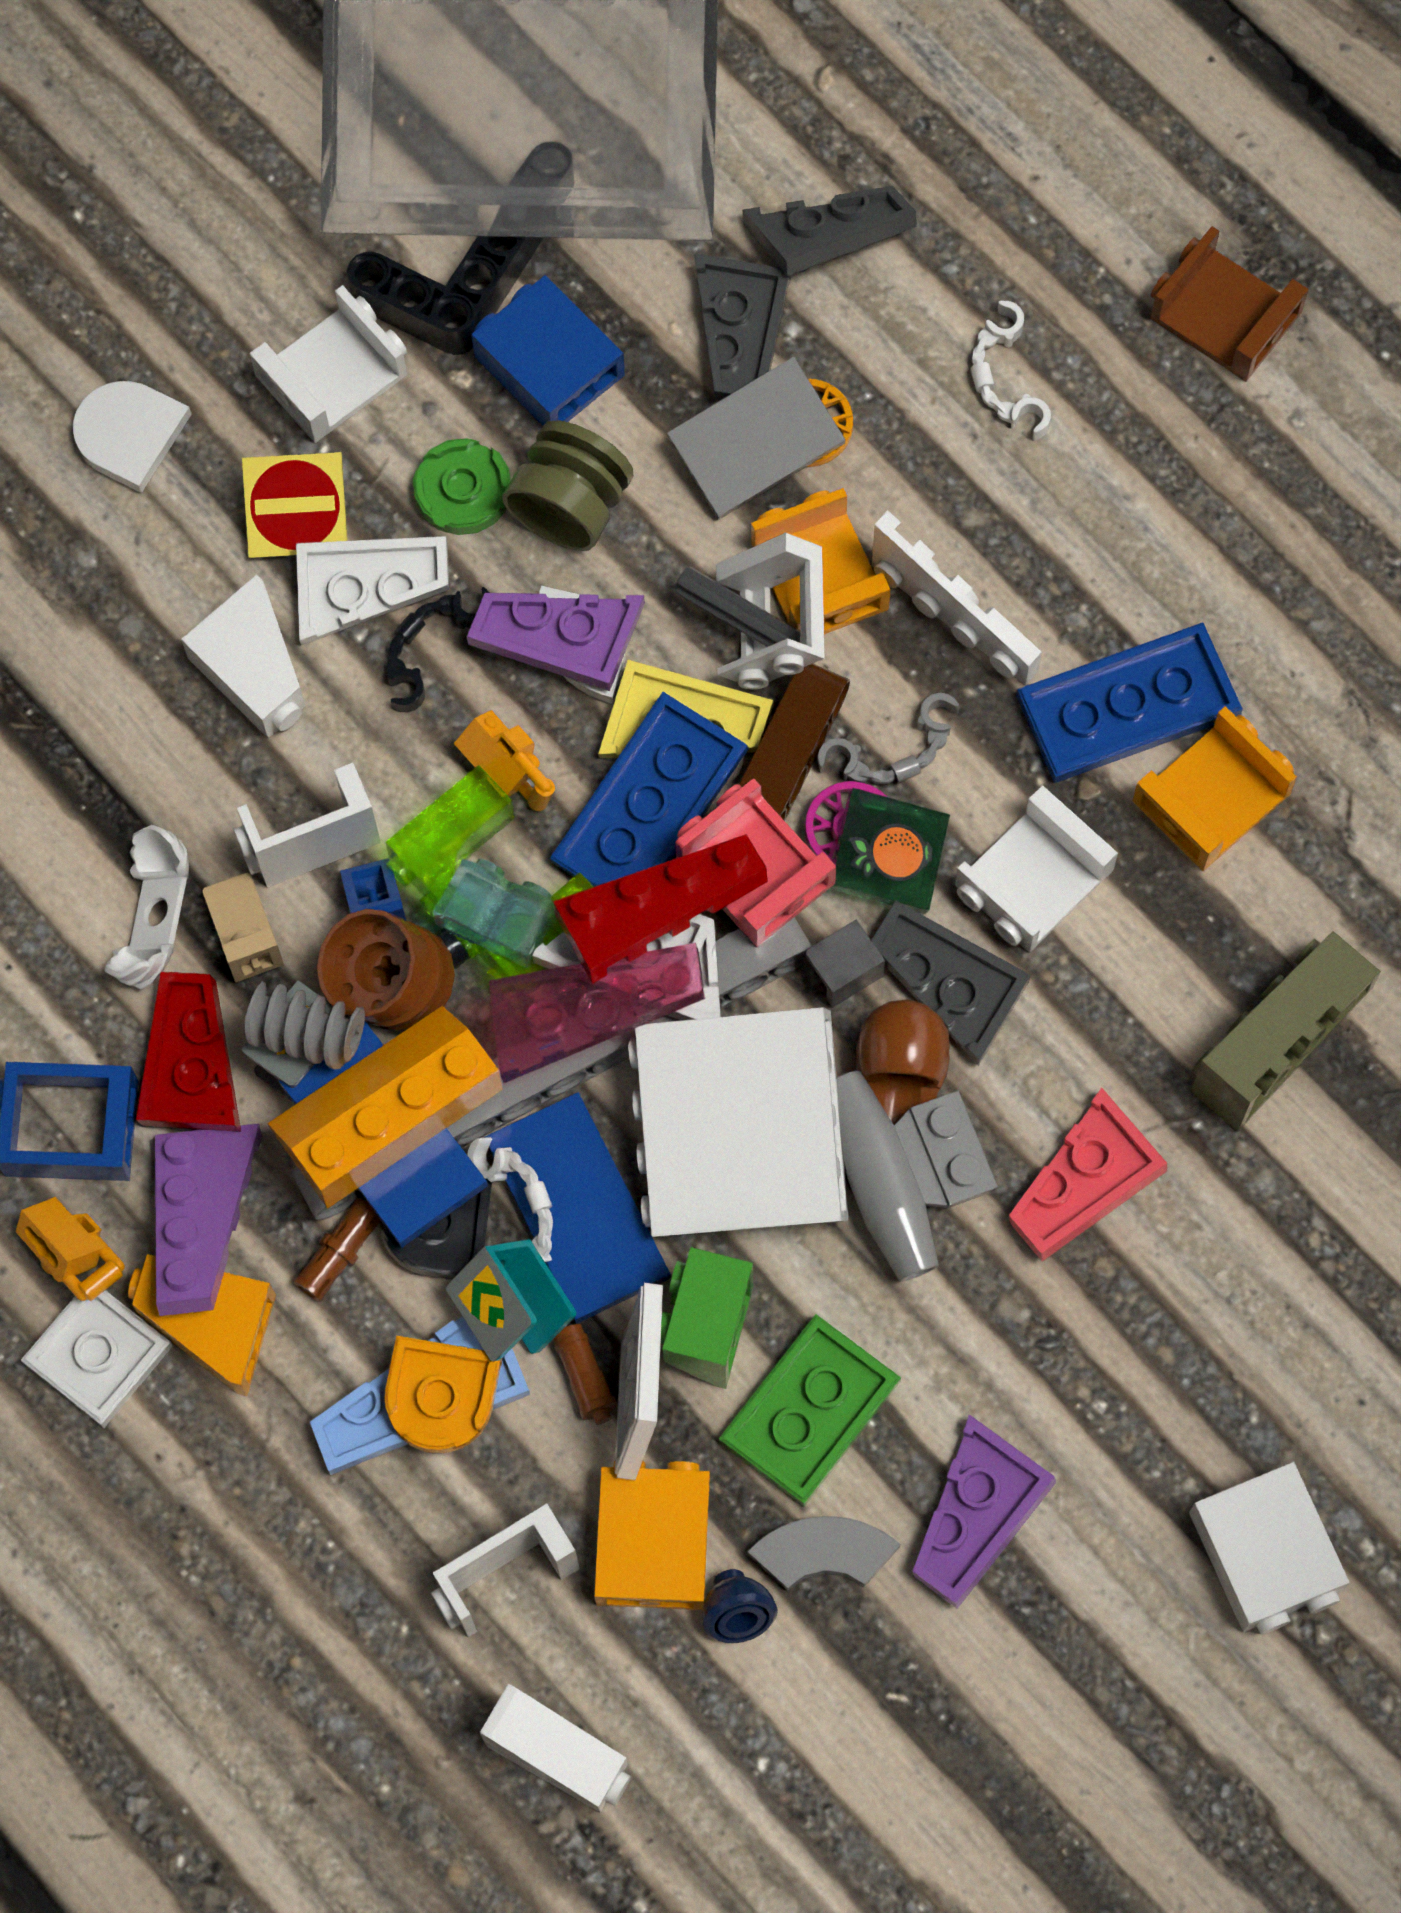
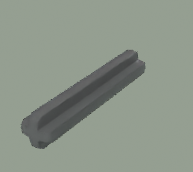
(733, 608)

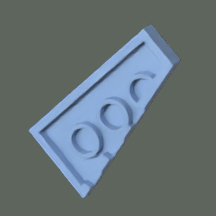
(359, 1424)

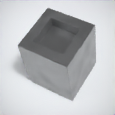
(846, 962)

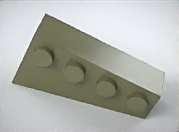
(1283, 1029)

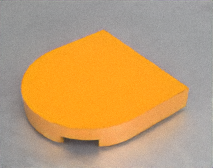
(439, 1393)

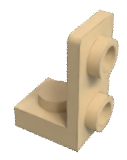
(242, 927)

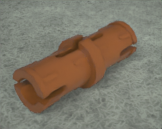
(337, 1250)

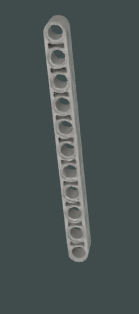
(740, 972)

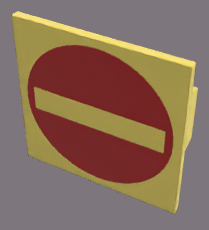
(293, 502)

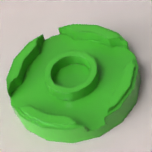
(461, 486)

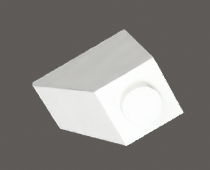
(248, 659)
(555, 1750)

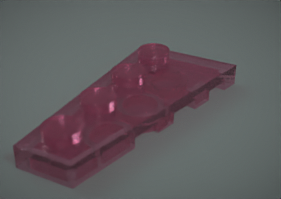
(561, 1012)

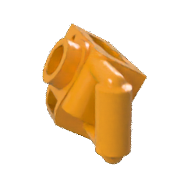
(506, 758)
(69, 1247)

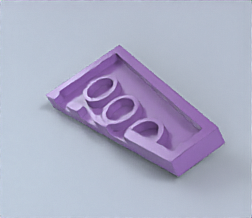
(197, 1208)

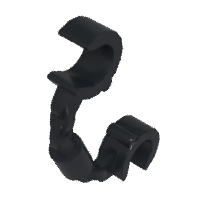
(406, 634)

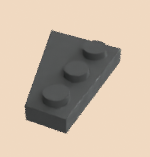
(823, 232)
(951, 976)

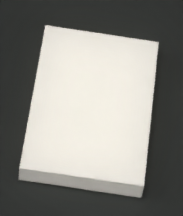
(638, 1381)

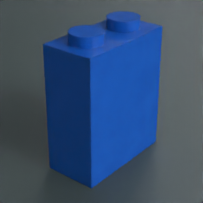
(547, 353)

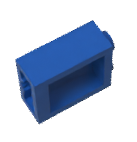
(119, 1128)

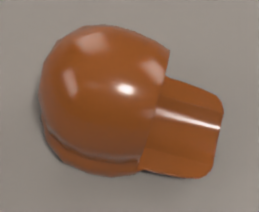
(903, 1040)

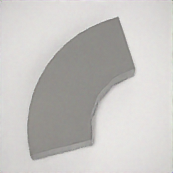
(823, 1547)

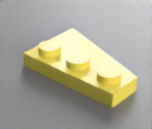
(641, 685)

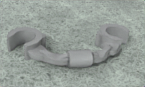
(903, 768)

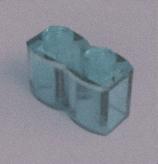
(495, 912)

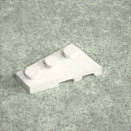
(365, 579)

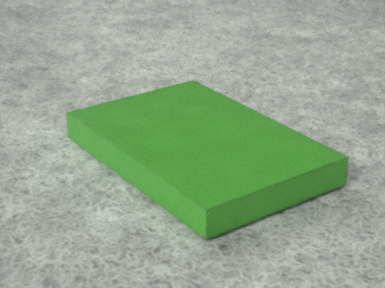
(809, 1410)

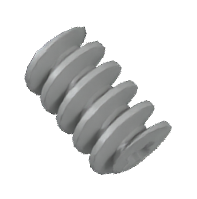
(302, 1028)

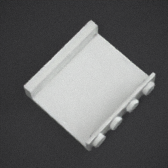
(739, 1122)

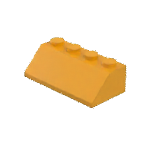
(387, 1105)

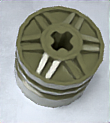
(568, 485)

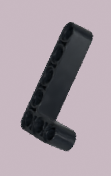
(440, 302)

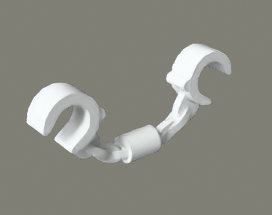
(983, 377)
(536, 1193)

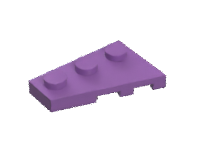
(562, 635)
(981, 1510)

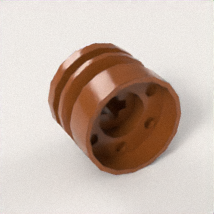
(386, 968)

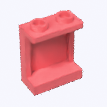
(793, 869)

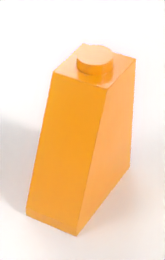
(220, 1339)

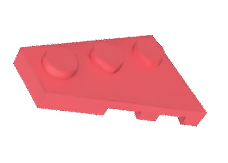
(1088, 1178)

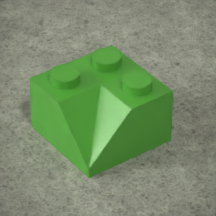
(707, 1316)

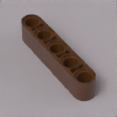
(796, 735)

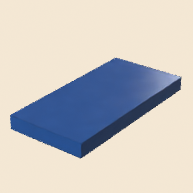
(1127, 702)
(651, 791)
(419, 1186)
(597, 1231)

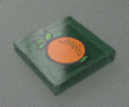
(889, 850)

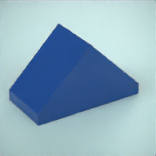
(372, 888)

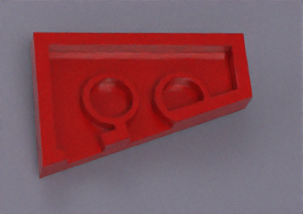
(187, 1059)

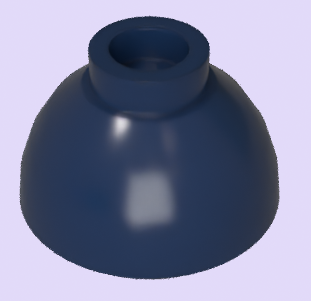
(737, 1608)

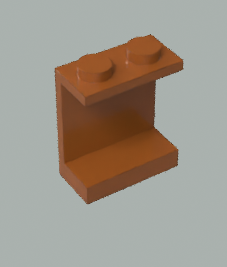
(1224, 307)

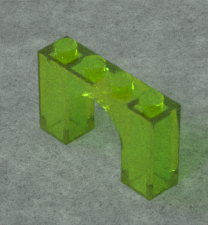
(452, 830)

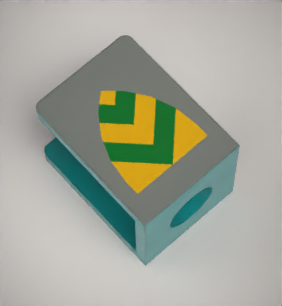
(510, 1297)

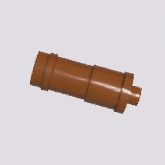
(584, 1375)

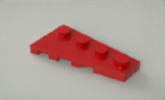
(636, 909)

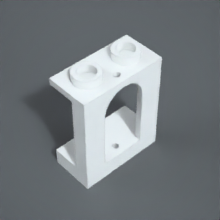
(753, 575)

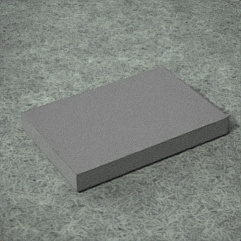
(756, 438)

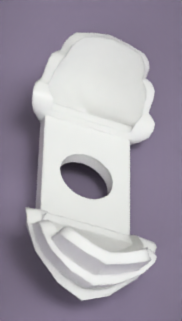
(164, 868)

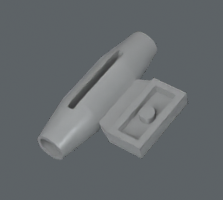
(905, 1166)

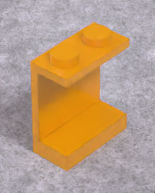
(849, 582)
(1216, 789)
(653, 1538)

